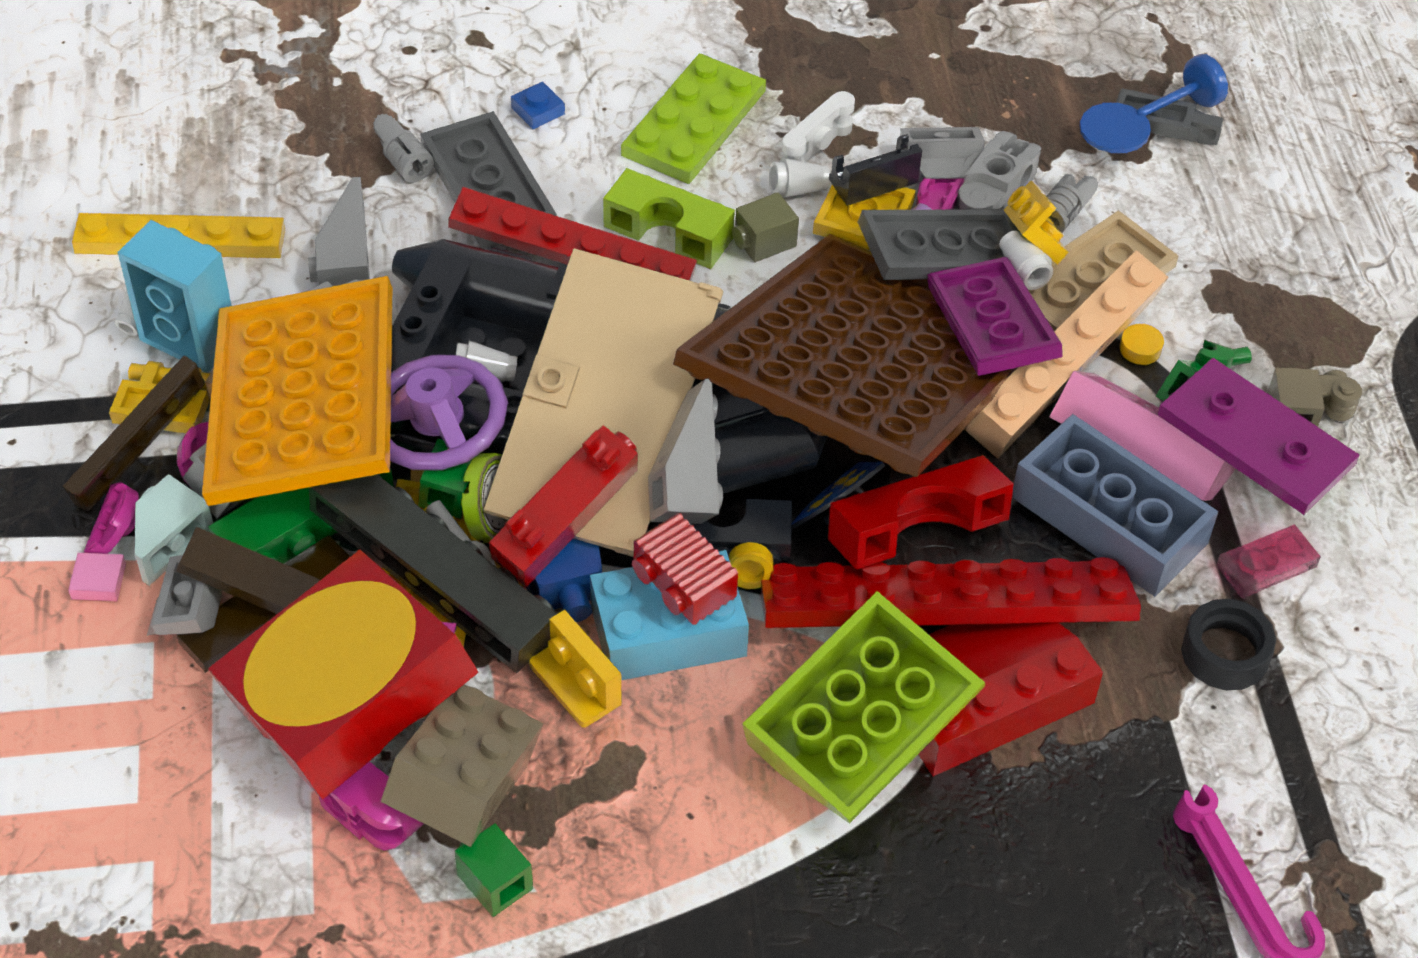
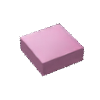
(97, 577)

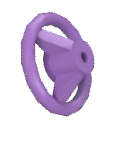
(435, 409)

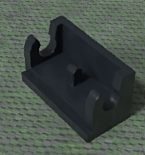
(877, 174)

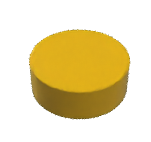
(1141, 344)
(752, 564)

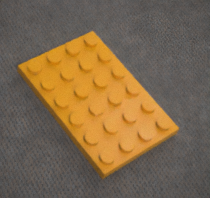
(300, 392)

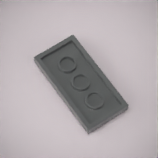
(484, 159)
(929, 241)

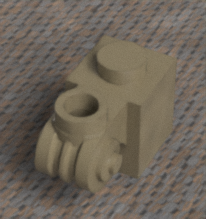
(1313, 393)

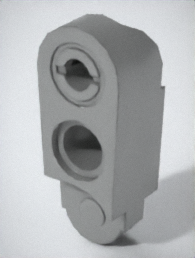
(998, 172)

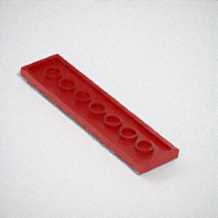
(953, 592)

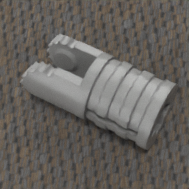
(403, 149)
(1070, 198)

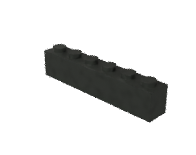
(437, 566)

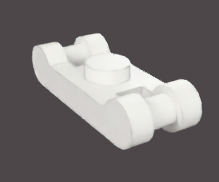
(820, 128)

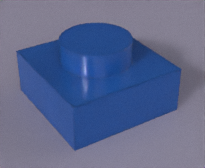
(537, 105)

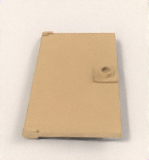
(605, 365)

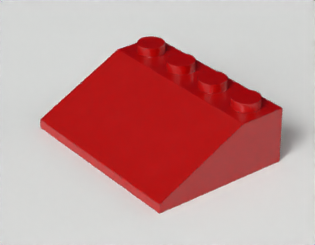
(1030, 681)

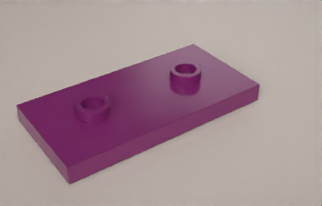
(994, 316)
(1258, 435)

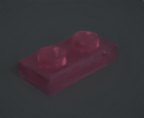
(1268, 561)

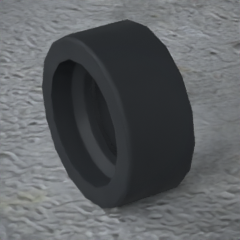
(1237, 617)

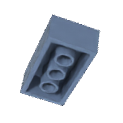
(1114, 504)

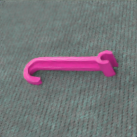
(1238, 883)

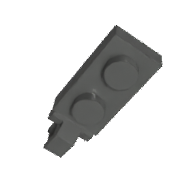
(1177, 119)

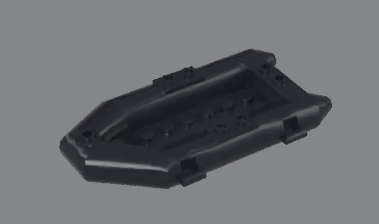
(506, 306)

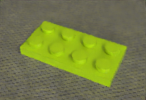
(693, 118)

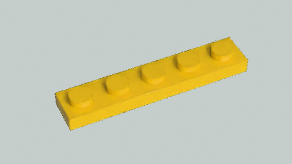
(227, 234)

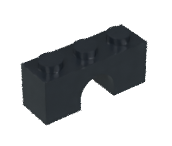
(764, 523)

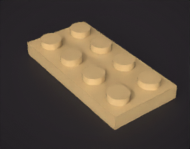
(1093, 260)

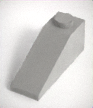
(342, 241)

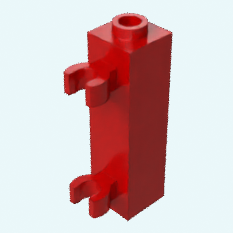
(565, 504)

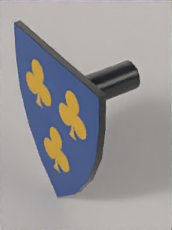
(846, 485)

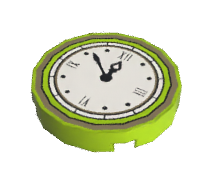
(481, 477)

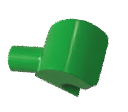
(1223, 354)

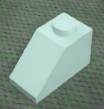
(165, 525)

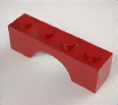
(961, 494)

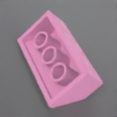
(1142, 432)

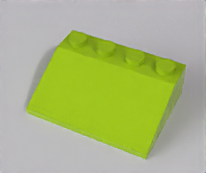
(861, 708)

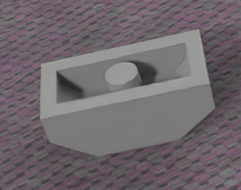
(947, 150)
(183, 604)

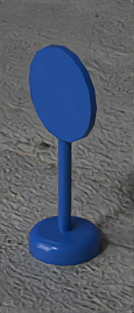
(1126, 129)

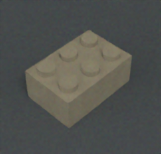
(462, 763)

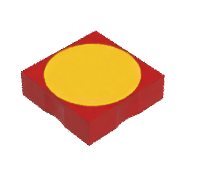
(343, 672)

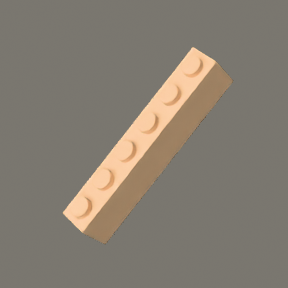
(1083, 339)

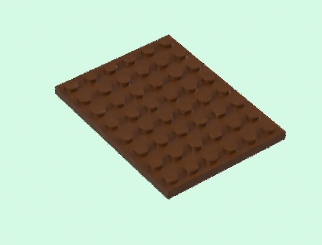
(847, 357)

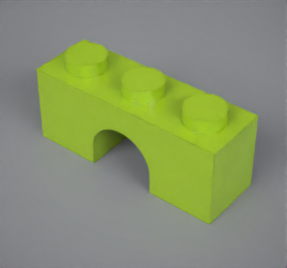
(642, 202)

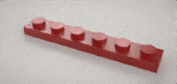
(555, 236)

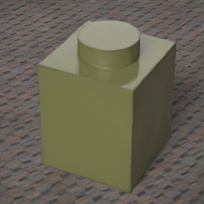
(765, 227)

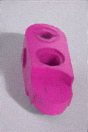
(360, 810)

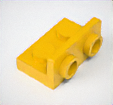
(1030, 213)
(577, 672)

